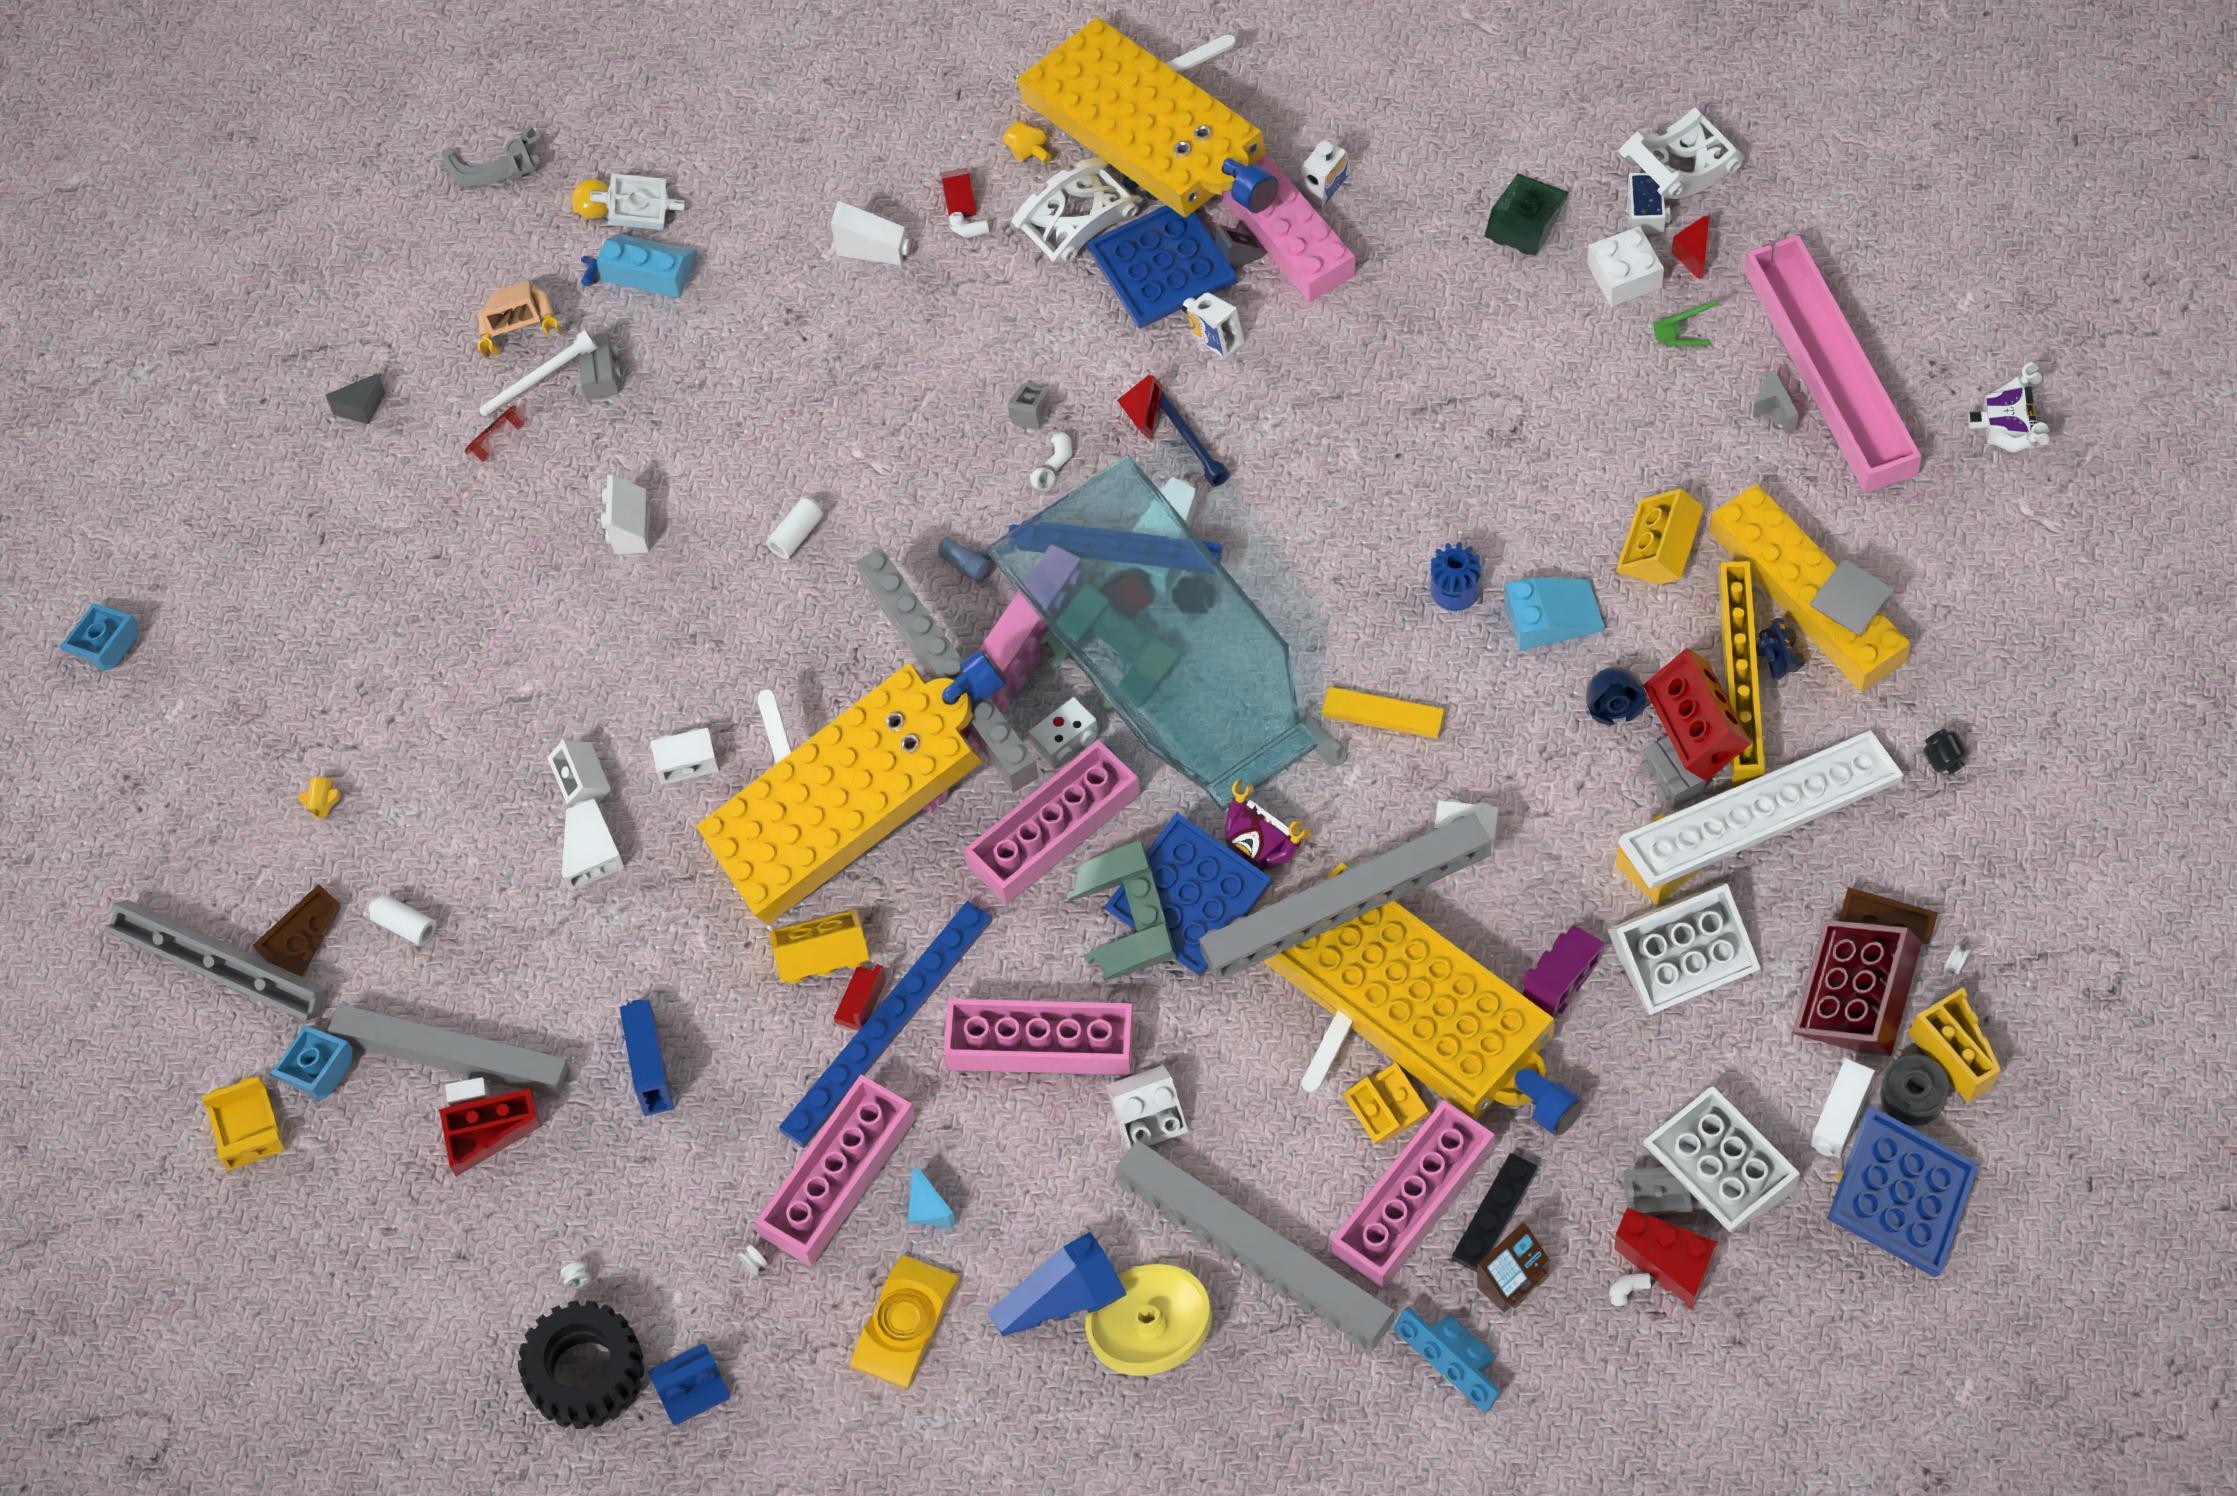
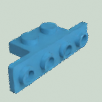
(1453, 1353)

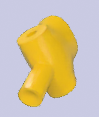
(1026, 141)

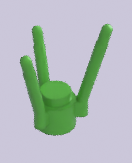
(1668, 328)

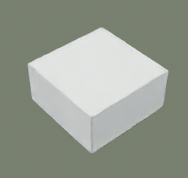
(466, 1091)

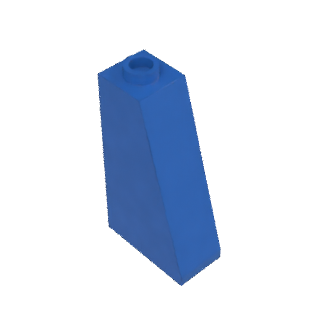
(646, 1057)

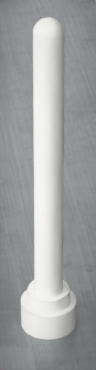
(583, 344)

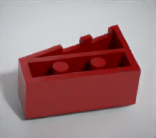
(486, 1127)
(1667, 1253)

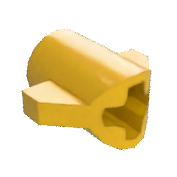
(319, 796)

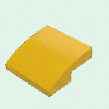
(1386, 1104)

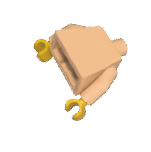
(513, 309)

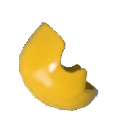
(581, 199)

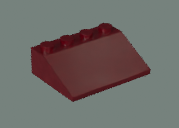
(1858, 986)

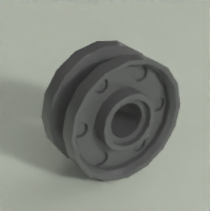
(1919, 1073)

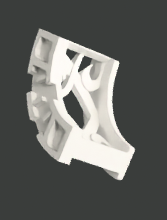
(1675, 184)
(1110, 205)

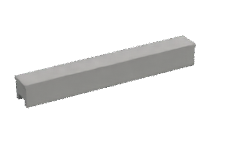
(217, 960)
(449, 1050)

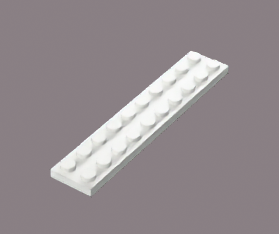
(1760, 809)

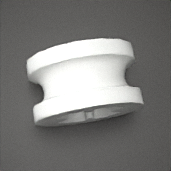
(1958, 959)
(752, 1260)
(576, 1275)

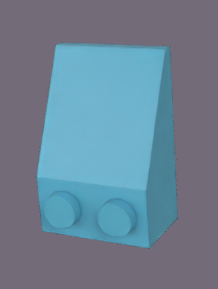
(1551, 610)

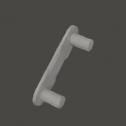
(1327, 747)

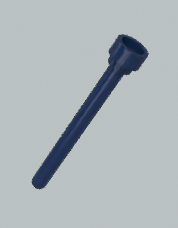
(1215, 471)

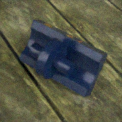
(1777, 648)

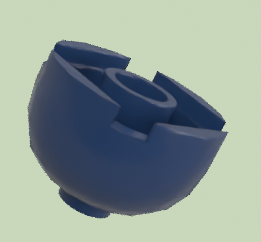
(1615, 695)

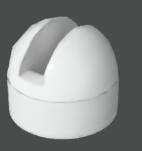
(1046, 475)

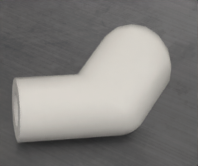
(965, 228)
(1063, 451)
(1625, 1285)

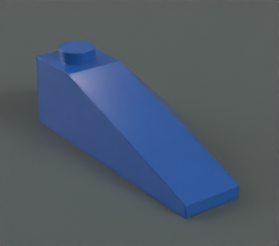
(1068, 1282)

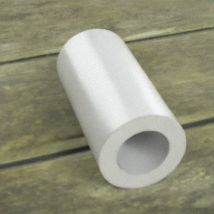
(795, 527)
(402, 919)

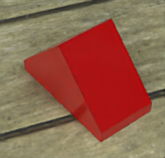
(958, 192)
(1690, 246)
(1142, 404)

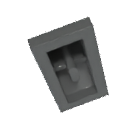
(1238, 246)
(358, 399)

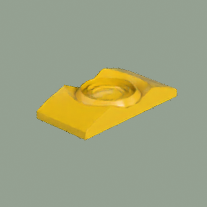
(904, 1321)

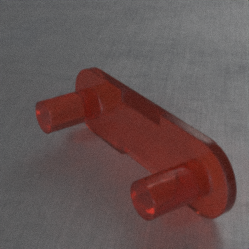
(508, 415)

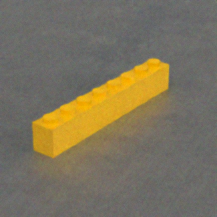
(1741, 665)

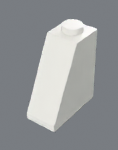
(868, 236)
(588, 846)
(1842, 1108)

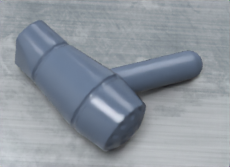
(968, 562)

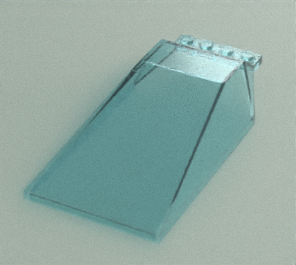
(1160, 630)

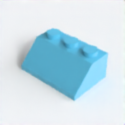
(645, 264)

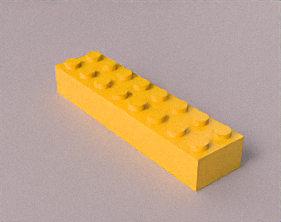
(1792, 573)

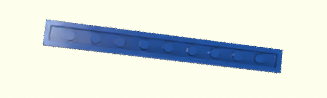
(885, 1024)

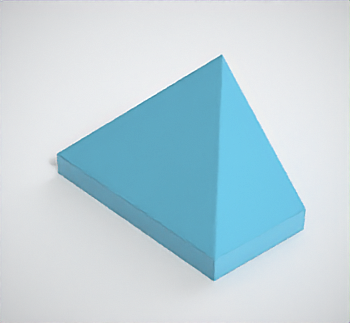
(926, 1204)

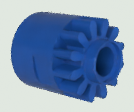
(1455, 577)

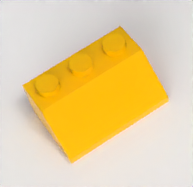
(1660, 537)
(819, 946)

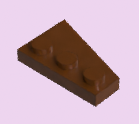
(1878, 910)
(300, 932)

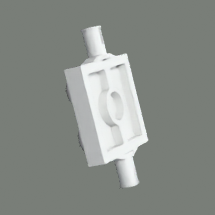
(637, 201)

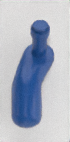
(590, 273)

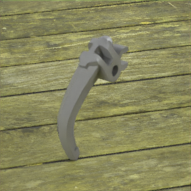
(512, 166)

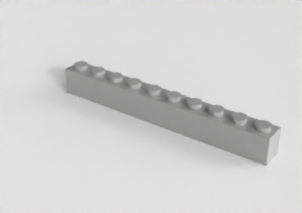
(942, 661)
(1345, 896)
(1254, 1245)

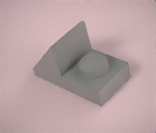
(1776, 400)
(1027, 405)

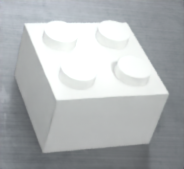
(1625, 266)

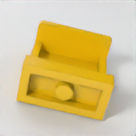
(243, 1123)

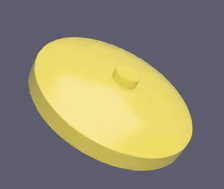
(1154, 1324)

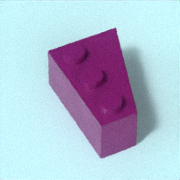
(1562, 970)

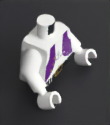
(2010, 414)

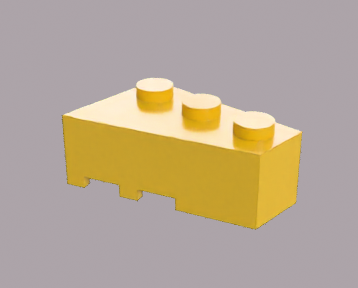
(1954, 1041)

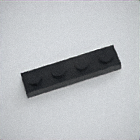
(1495, 1211)

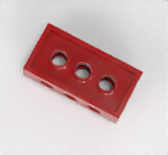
(1691, 681)

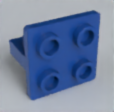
(689, 1384)

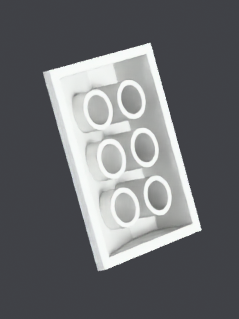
(1684, 948)
(1723, 1160)

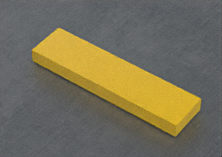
(1383, 712)

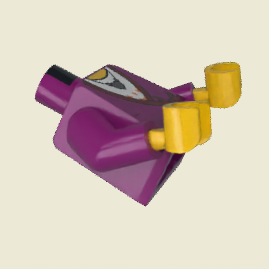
(1258, 834)

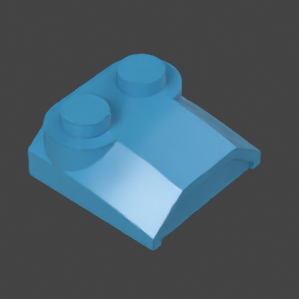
(102, 636)
(314, 1062)

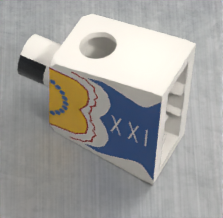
(1324, 173)
(1214, 323)

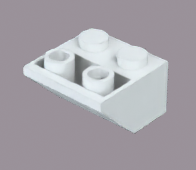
(626, 516)
(1147, 1107)

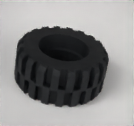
(562, 1331)

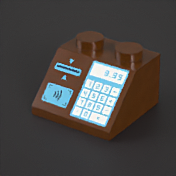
(1513, 1269)

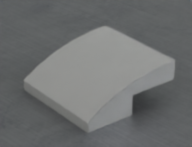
(1852, 597)

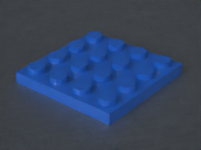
(1160, 263)
(1199, 888)
(1903, 1191)

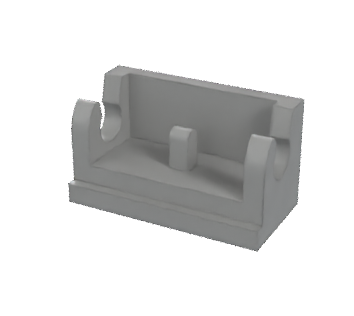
(1655, 1192)

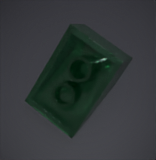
(1525, 214)

